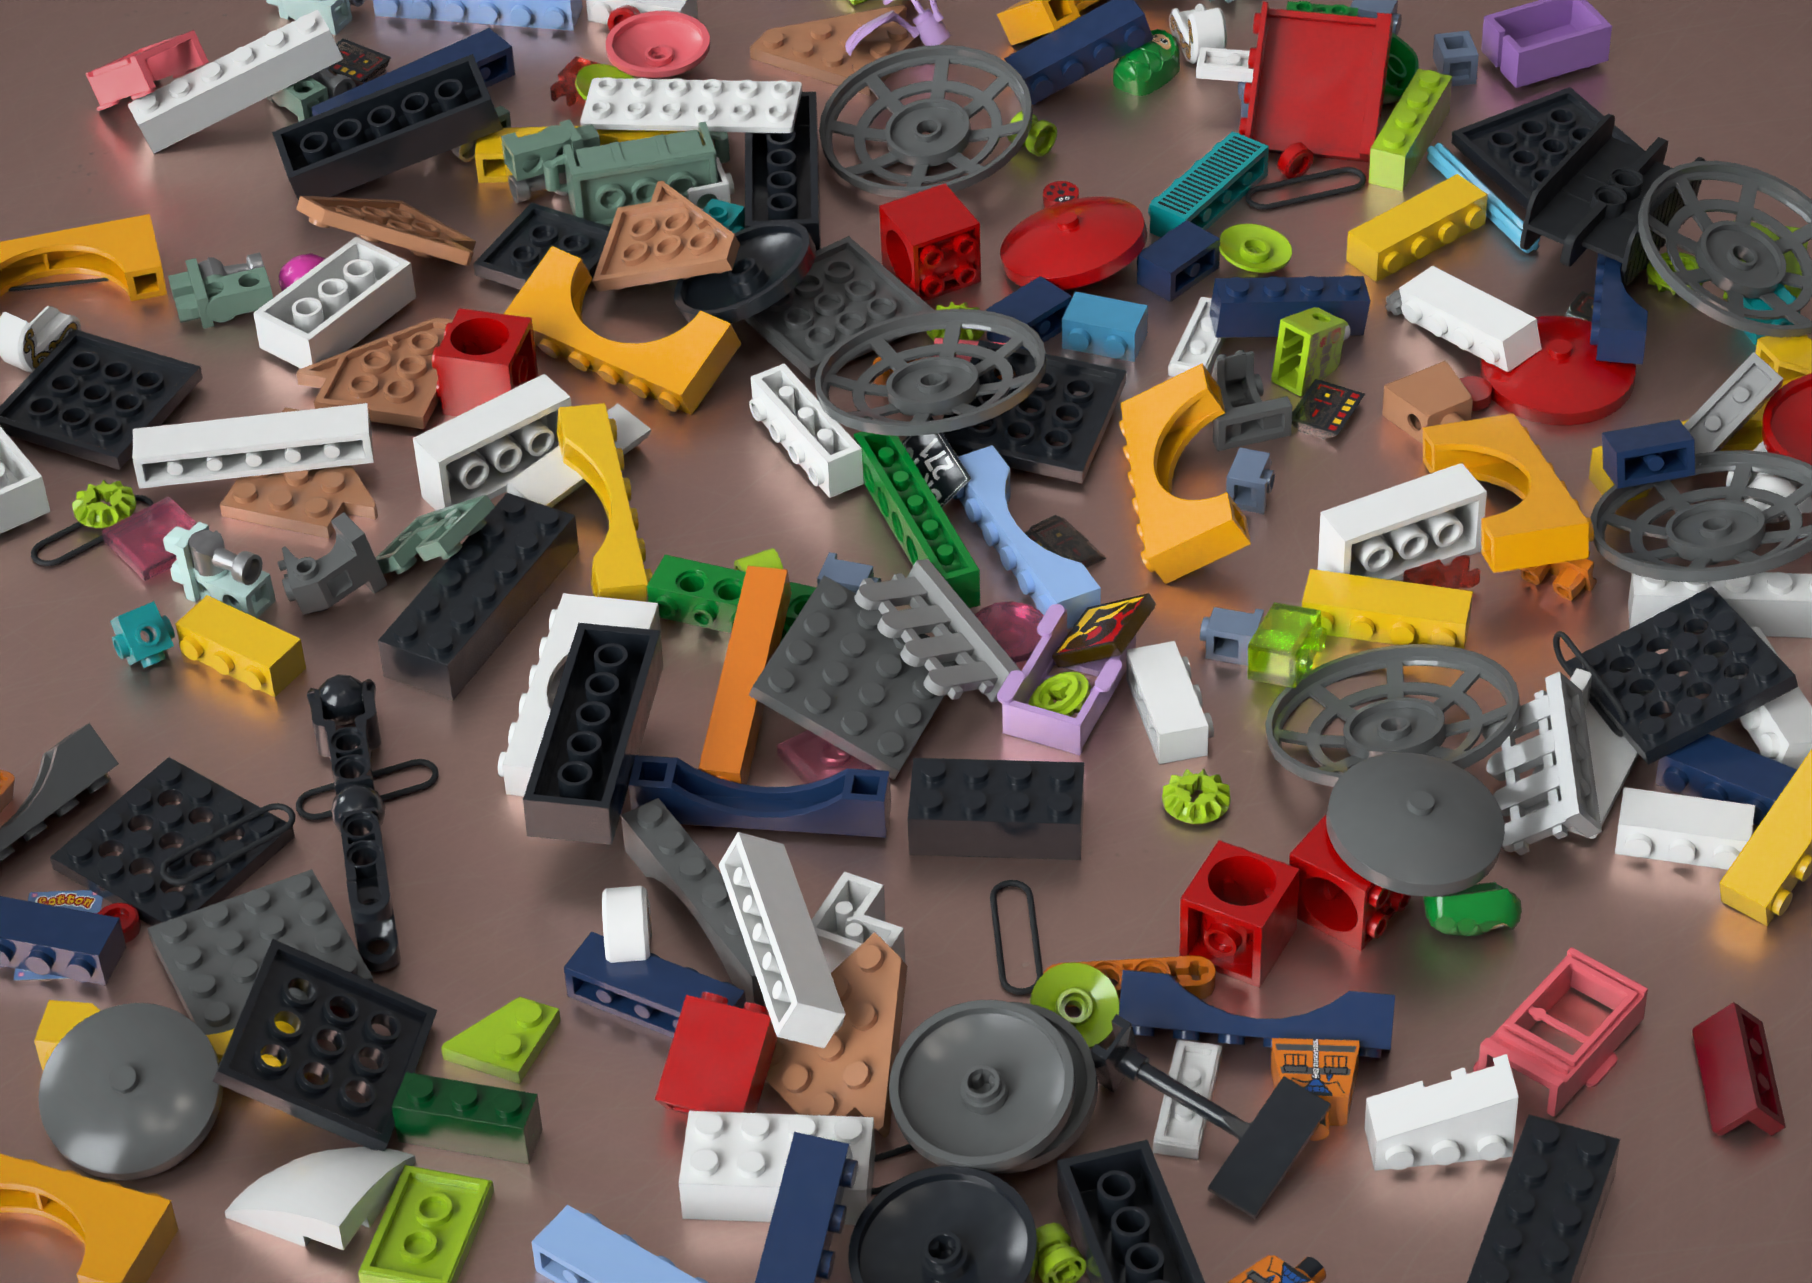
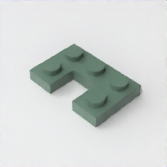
(435, 534)

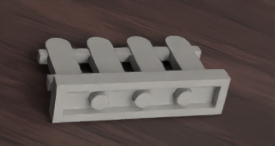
(955, 627)
(1566, 775)

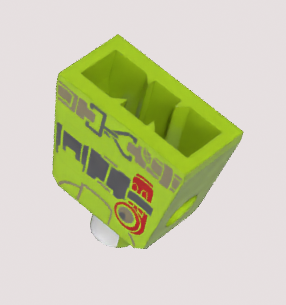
(1307, 349)

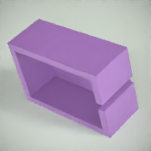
(1545, 39)

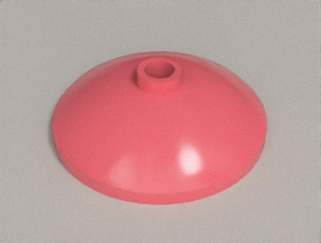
(657, 44)

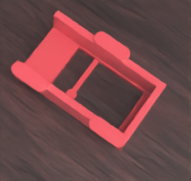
(137, 71)
(1595, 1058)

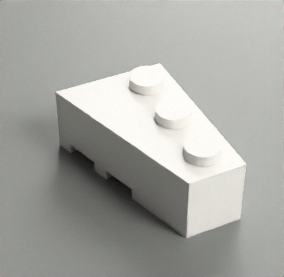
(1445, 1122)

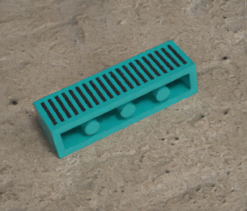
(1210, 185)

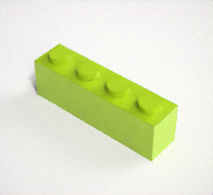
(1410, 129)

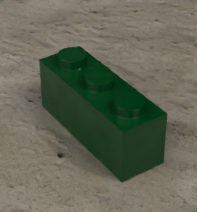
(467, 1118)

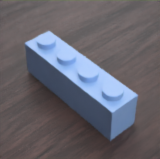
(584, 1251)

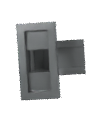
(1246, 415)
(331, 578)

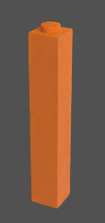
(752, 643)

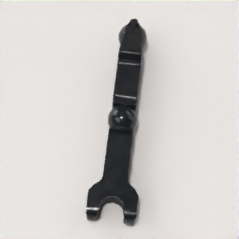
(357, 808)

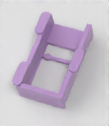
(1048, 726)

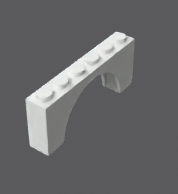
(545, 677)

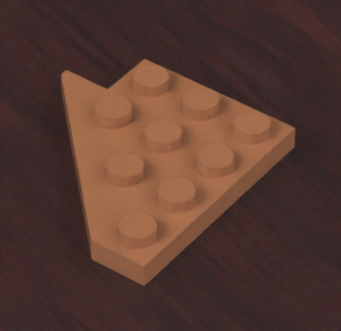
(819, 45)
(391, 223)
(663, 243)
(387, 374)
(299, 499)
(857, 1062)

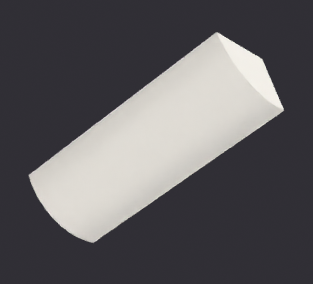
(552, 480)

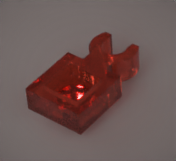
(566, 81)
(1448, 576)

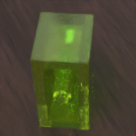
(1285, 645)

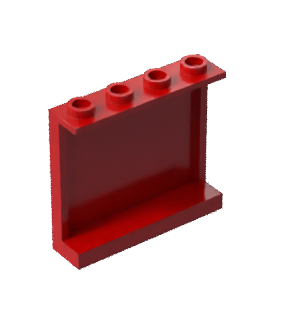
(1317, 82)

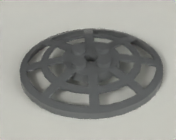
(940, 117)
(1728, 242)
(933, 383)
(1714, 528)
(1398, 721)

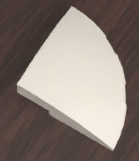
(322, 1195)

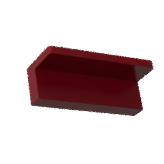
(1737, 1072)

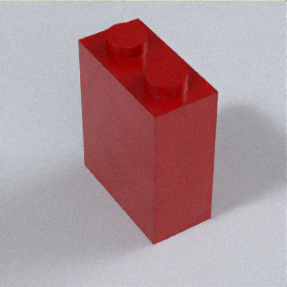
(717, 1057)

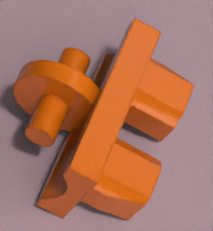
(1571, 576)

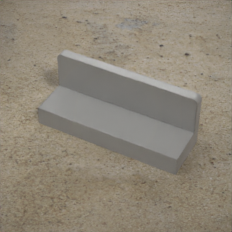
(1733, 404)

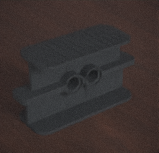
(1597, 199)

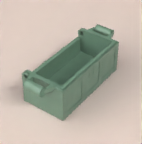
(629, 171)

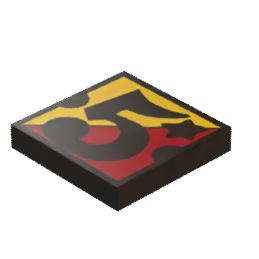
(1104, 631)

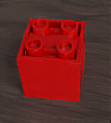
(931, 242)
(482, 358)
(1336, 896)
(1239, 912)

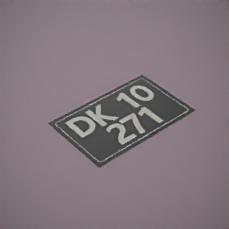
(937, 465)

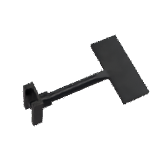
(1264, 1146)

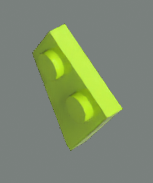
(506, 1040)

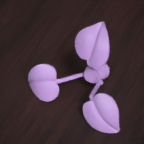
(927, 26)

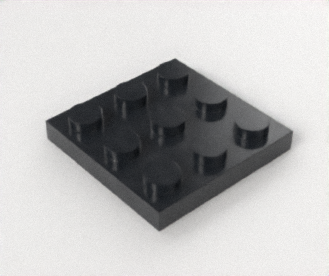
(531, 235)

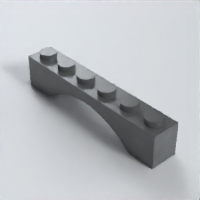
(64, 772)
(672, 857)

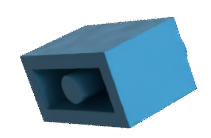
(1104, 326)

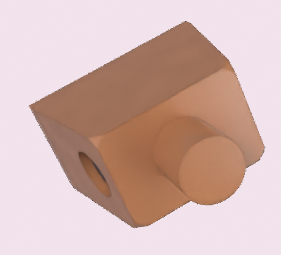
(1426, 400)

